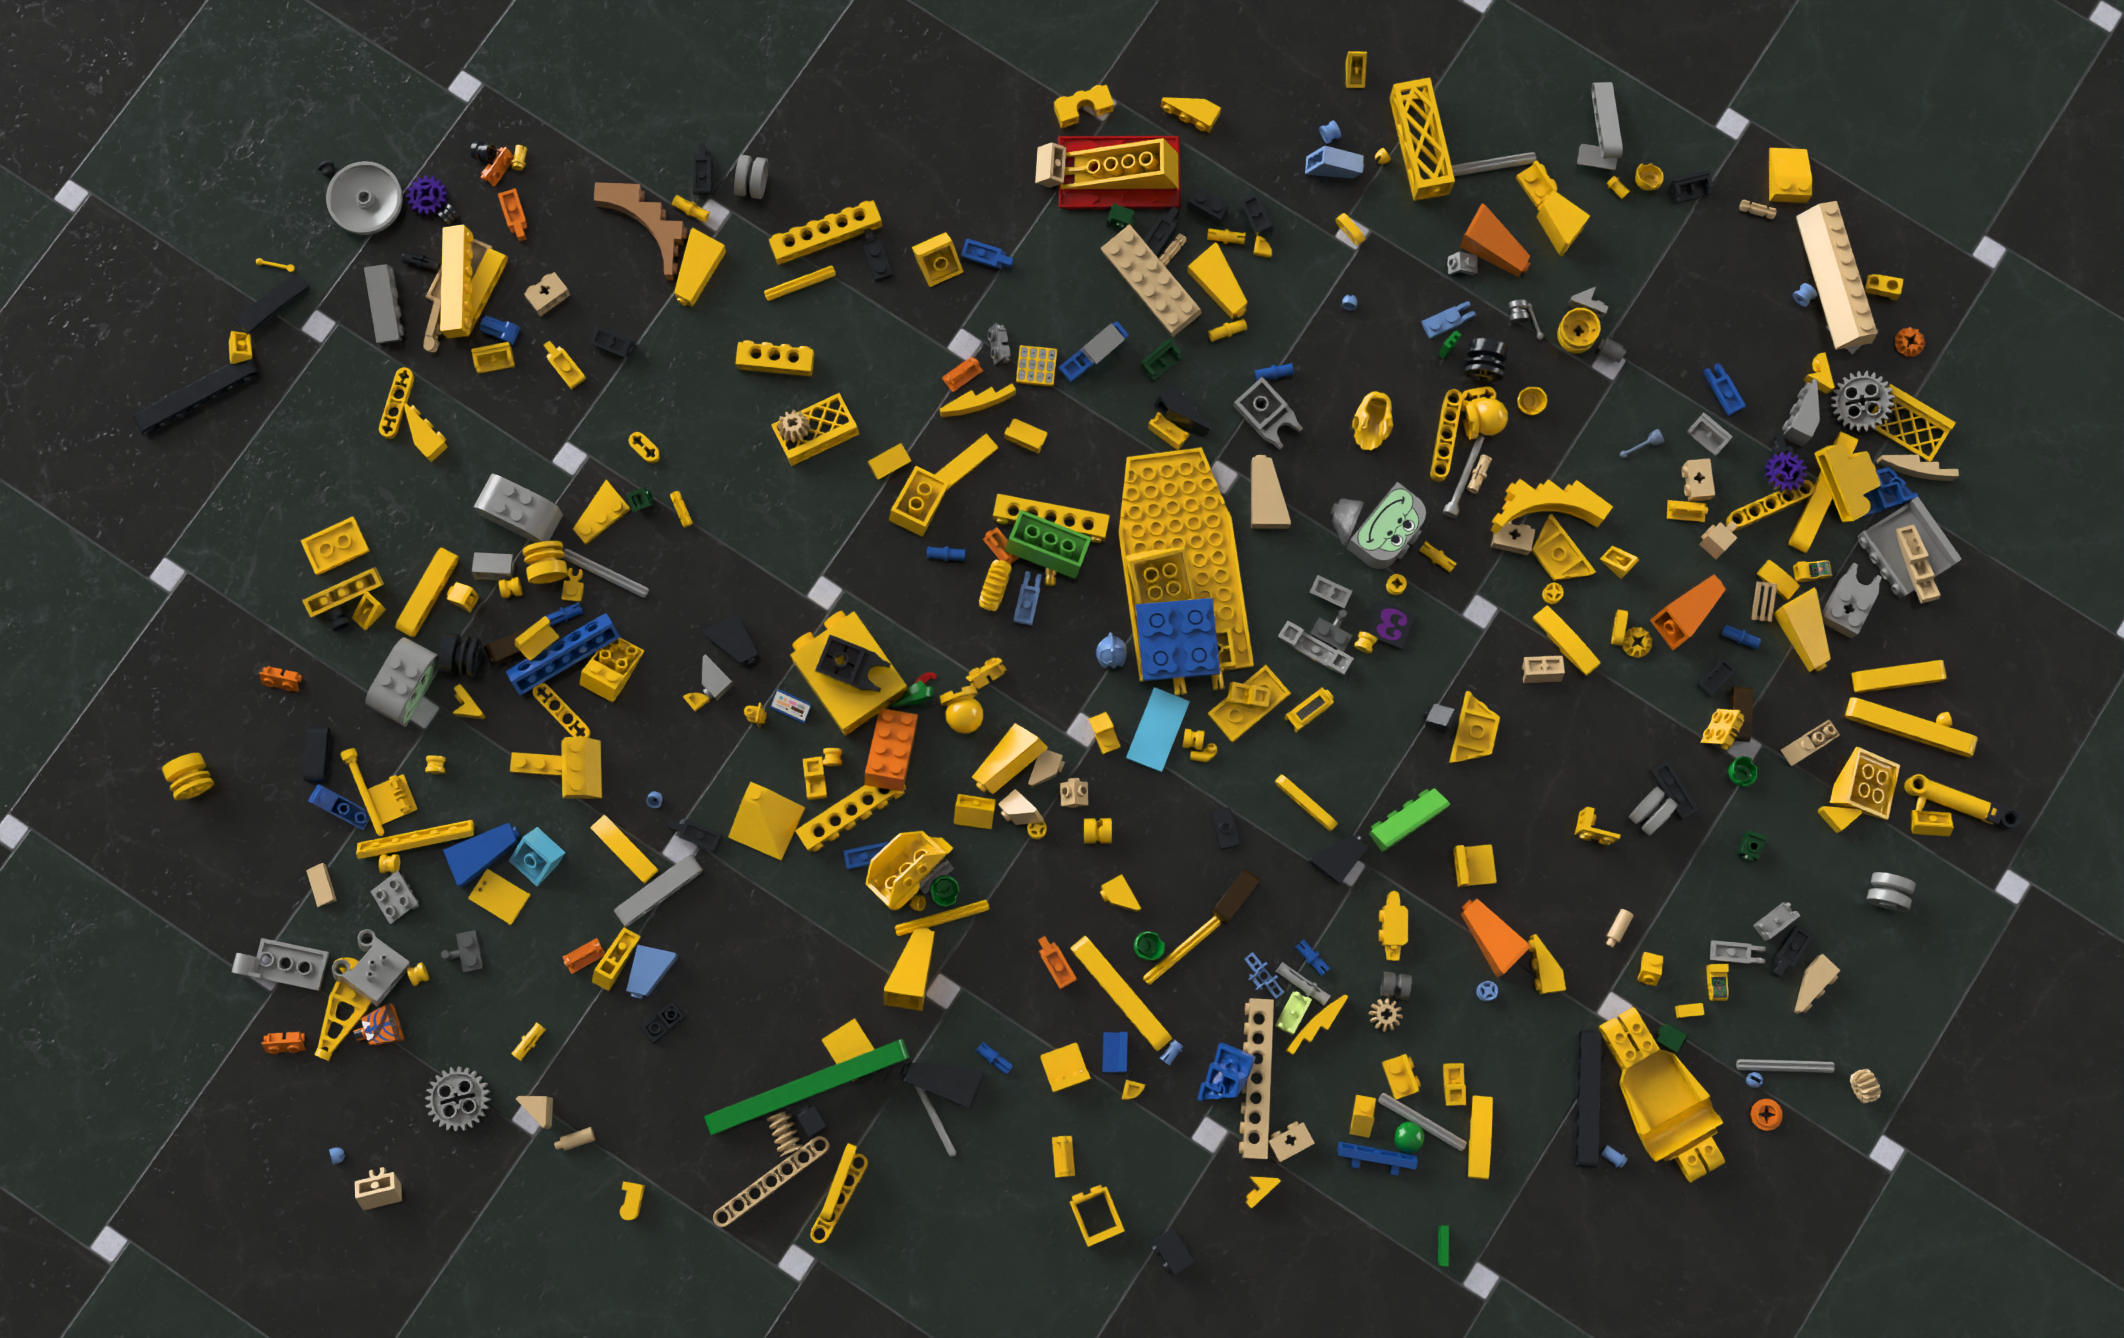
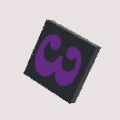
(1391, 625)

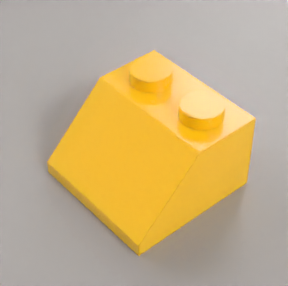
(937, 259)

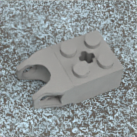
(1271, 417)
(1855, 599)

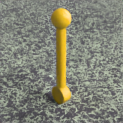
(290, 267)

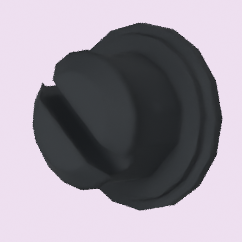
(327, 168)

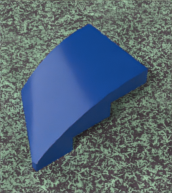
(1889, 494)
(1227, 1073)

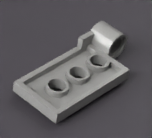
(254, 967)

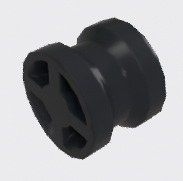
(448, 215)

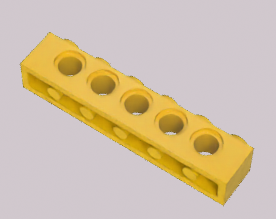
(835, 235)
(1043, 510)
(839, 810)

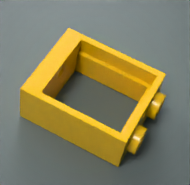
(1095, 1191)

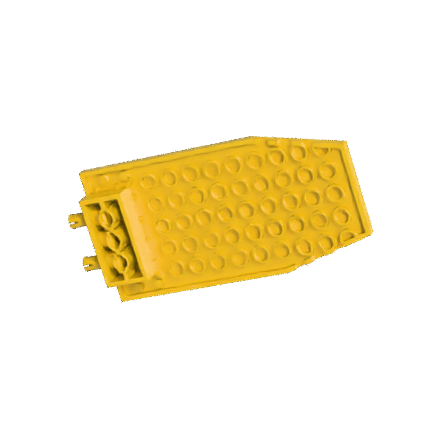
(1177, 504)

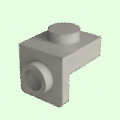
(1462, 263)

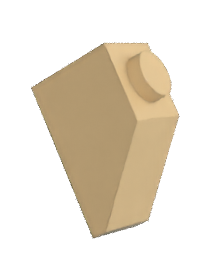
(1046, 768)
(1019, 809)

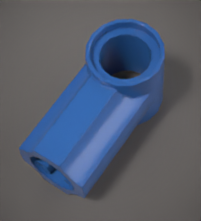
(502, 331)

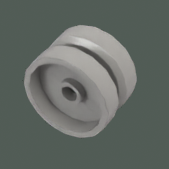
(751, 176)
(1656, 813)
(1891, 891)

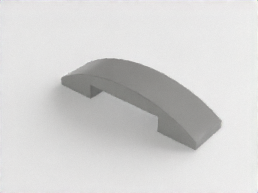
(1315, 649)

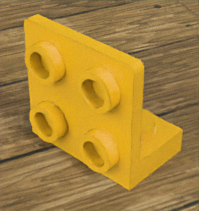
(1586, 832)
(1474, 865)
(1065, 1067)

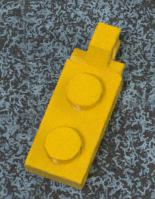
(564, 365)

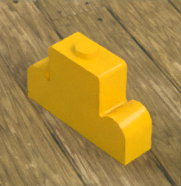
(1848, 479)

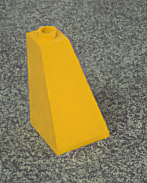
(1805, 629)
(909, 978)

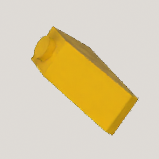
(615, 959)

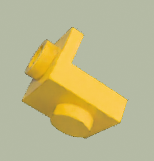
(1650, 969)

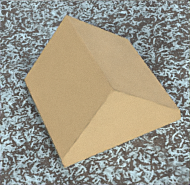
(539, 1108)

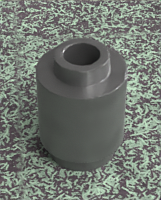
(1611, 350)

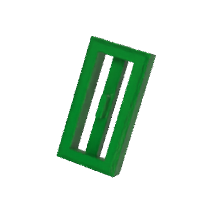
(1450, 343)
(1443, 1245)

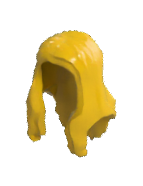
(1373, 420)

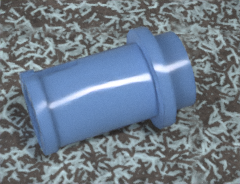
(1171, 1052)
(1613, 1156)

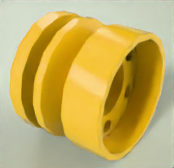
(1588, 326)
(545, 562)
(187, 776)

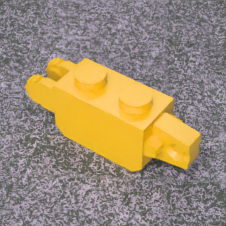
(1394, 926)

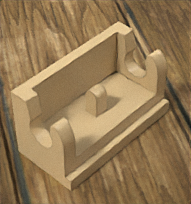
(1543, 669)

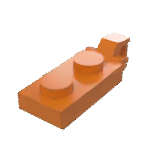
(513, 213)
(1056, 963)

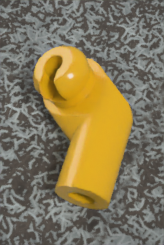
(1206, 755)

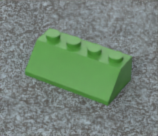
(1048, 544)
(1409, 819)

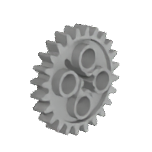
(1864, 418)
(461, 1116)

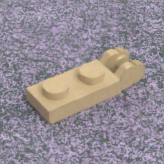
(433, 329)

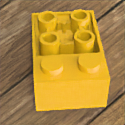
(611, 668)

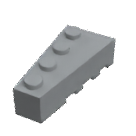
(383, 303)

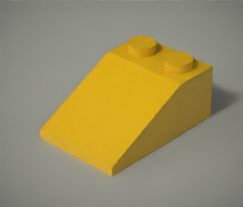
(1789, 175)
(918, 501)

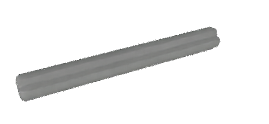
(1492, 164)
(605, 573)
(1787, 1066)
(1424, 1123)

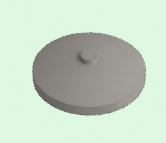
(364, 198)

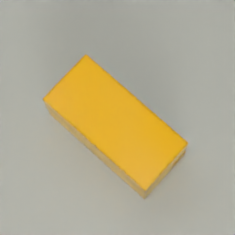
(1689, 1010)

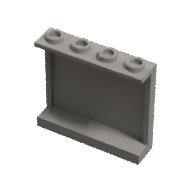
(1885, 550)

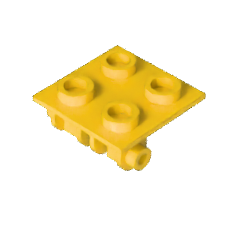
(1721, 728)
(392, 799)

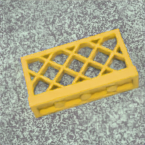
(1921, 411)
(825, 440)

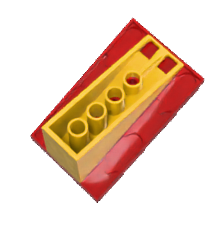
(1121, 171)

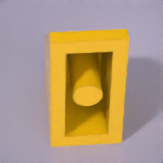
(462, 596)
(1119, 894)

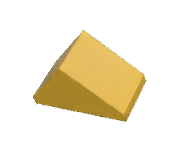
(1356, 69)
(1619, 561)
(368, 611)
(1838, 817)

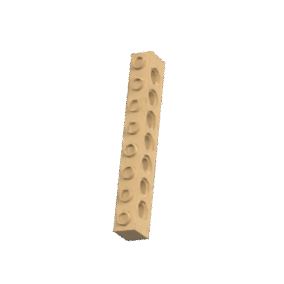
(1260, 1150)

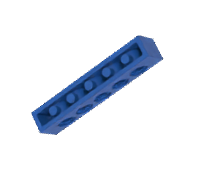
(563, 654)

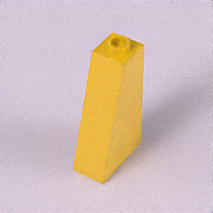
(697, 267)
(1216, 278)
(1008, 758)

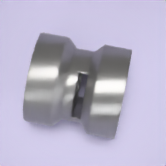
(1518, 311)

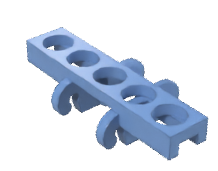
(1264, 982)

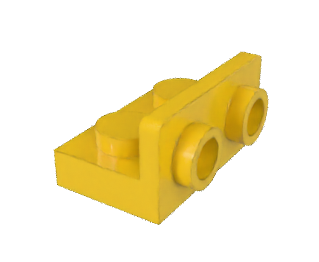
(1536, 182)
(1401, 1076)

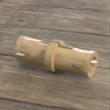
(1479, 474)

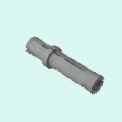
(1302, 983)

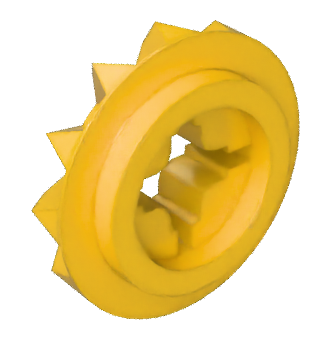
(1637, 651)

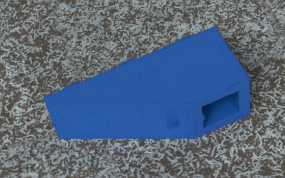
(340, 807)

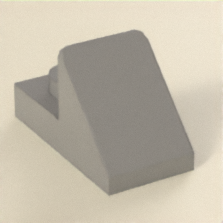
(1583, 300)

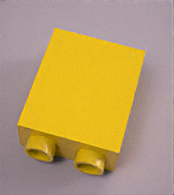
(845, 703)

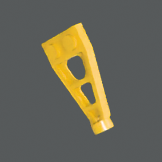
(340, 993)

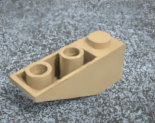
(1810, 742)
(1814, 980)

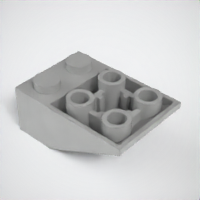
(1804, 416)

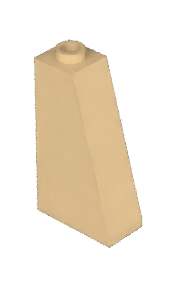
(1267, 500)

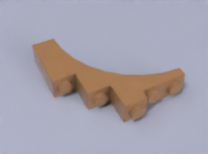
(630, 200)

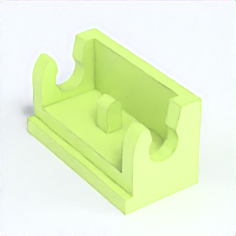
(1293, 1013)

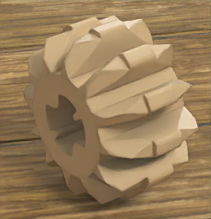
(793, 426)
(1380, 1009)
(1865, 1086)

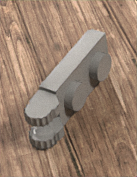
(1735, 952)

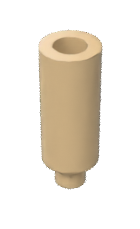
(1619, 927)
(575, 1139)

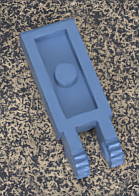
(1446, 320)
(1027, 601)

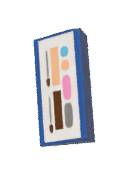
(791, 706)

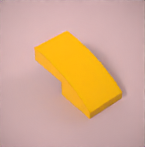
(1774, 574)
(1248, 695)
(814, 778)
(1454, 1084)

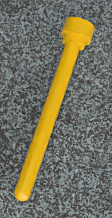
(349, 756)

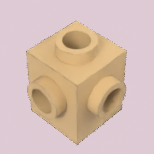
(1074, 793)

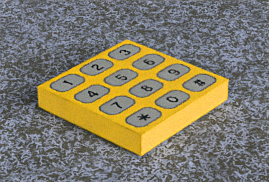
(1036, 366)

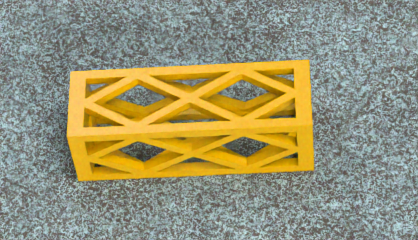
(1419, 187)

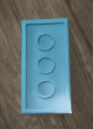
(1157, 729)

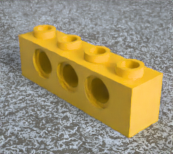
(802, 367)
(343, 592)

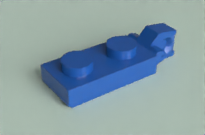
(985, 254)

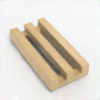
(1762, 617)

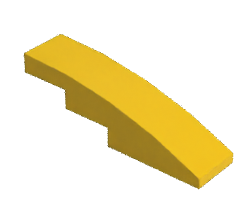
(970, 403)
(1566, 640)
(624, 849)
(1321, 1020)
(1480, 1137)

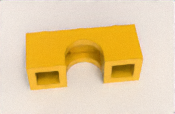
(1097, 98)

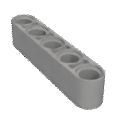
(1607, 120)
(658, 890)

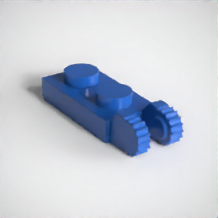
(1725, 390)

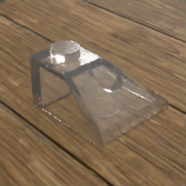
(1345, 517)

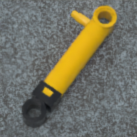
(1989, 812)

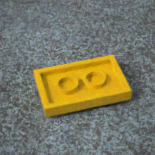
(335, 545)

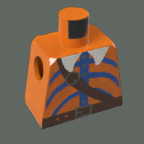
(380, 1027)

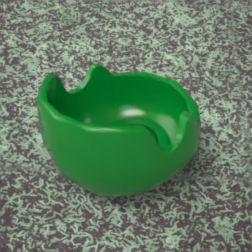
(1743, 771)
(944, 890)
(1149, 946)
(1409, 1137)

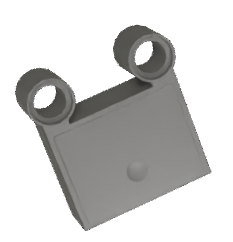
(375, 972)

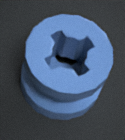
(1330, 132)
(1805, 294)
(1489, 988)

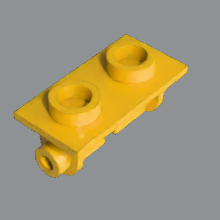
(1686, 511)
(991, 668)
(755, 714)
(1063, 1156)

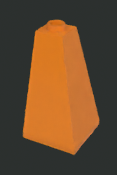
(1494, 243)
(1685, 614)
(1494, 937)

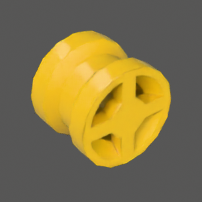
(1396, 589)
(1555, 590)
(1365, 642)
(832, 757)
(435, 764)
(1037, 827)
(389, 863)
(417, 974)

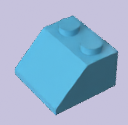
(536, 856)

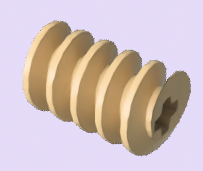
(785, 1134)

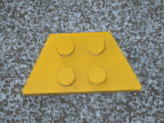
(1559, 553)
(1475, 731)

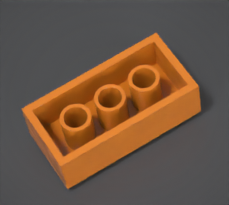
(891, 749)

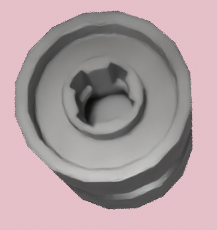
(1396, 985)

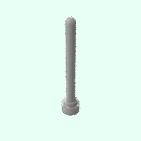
(1451, 509)
(936, 1121)

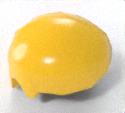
(1649, 177)
(1532, 400)

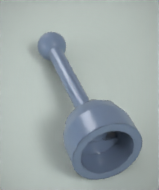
(1654, 438)

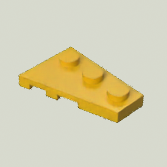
(601, 513)

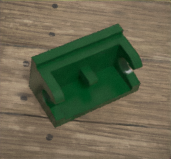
(1161, 360)

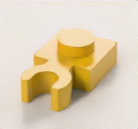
(573, 589)

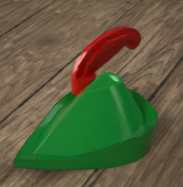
(917, 692)

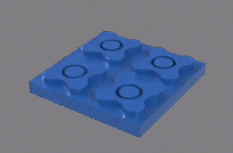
(1177, 639)

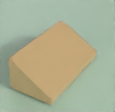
(321, 885)

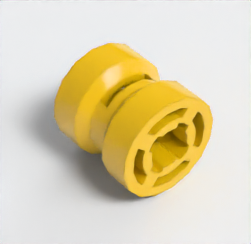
(510, 587)
(1189, 738)

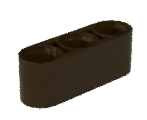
(503, 649)
(1742, 700)
(1235, 896)

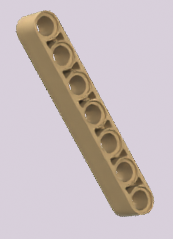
(762, 1185)

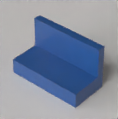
(1115, 1052)

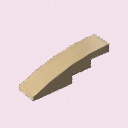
(1912, 466)
(1917, 563)

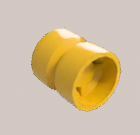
(1097, 830)

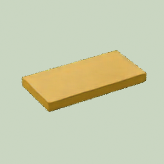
(1237, 718)

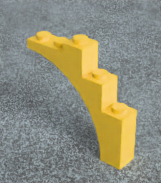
(1573, 500)

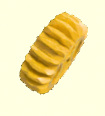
(995, 585)

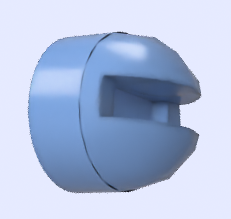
(1349, 302)
(650, 799)
(1751, 1083)
(337, 1155)

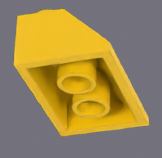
(581, 768)

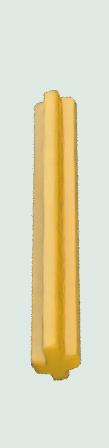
(942, 917)
(1182, 950)

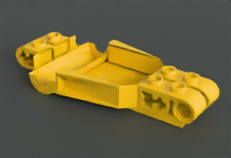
(1663, 1098)

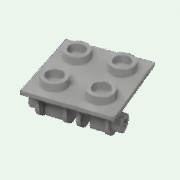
(394, 897)

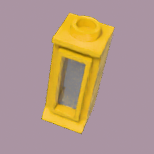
(1310, 709)

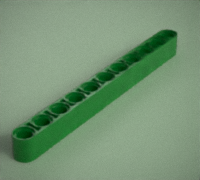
(807, 1087)

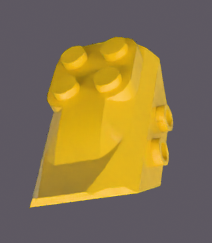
(901, 866)

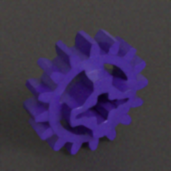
(427, 187)
(1781, 478)

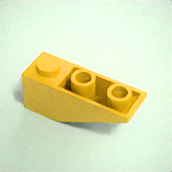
(1196, 111)
(424, 438)
(1548, 972)

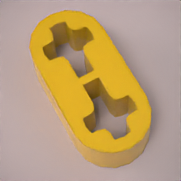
(1350, 229)
(1478, 392)
(647, 444)
(1619, 627)

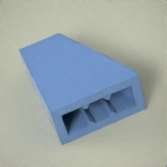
(1334, 163)
(648, 970)

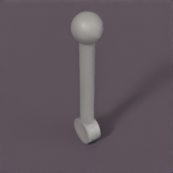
(1540, 335)

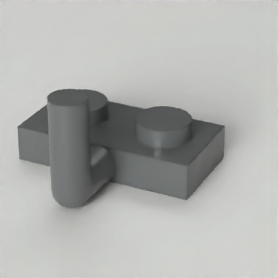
(1331, 633)
(468, 951)

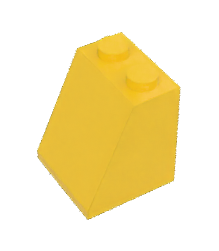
(1561, 220)

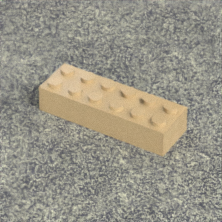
(1151, 280)

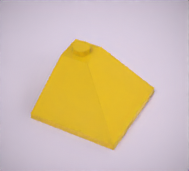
(1160, 576)
(1866, 784)
(766, 821)

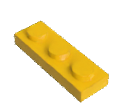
(536, 764)

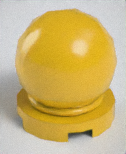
(1486, 417)
(963, 711)

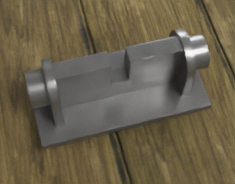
(997, 336)
(942, 868)

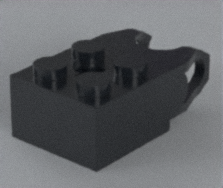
(857, 664)

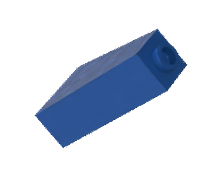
(477, 854)

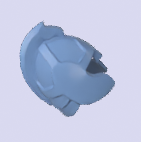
(1111, 652)

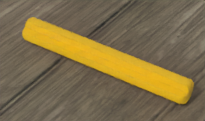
(799, 283)

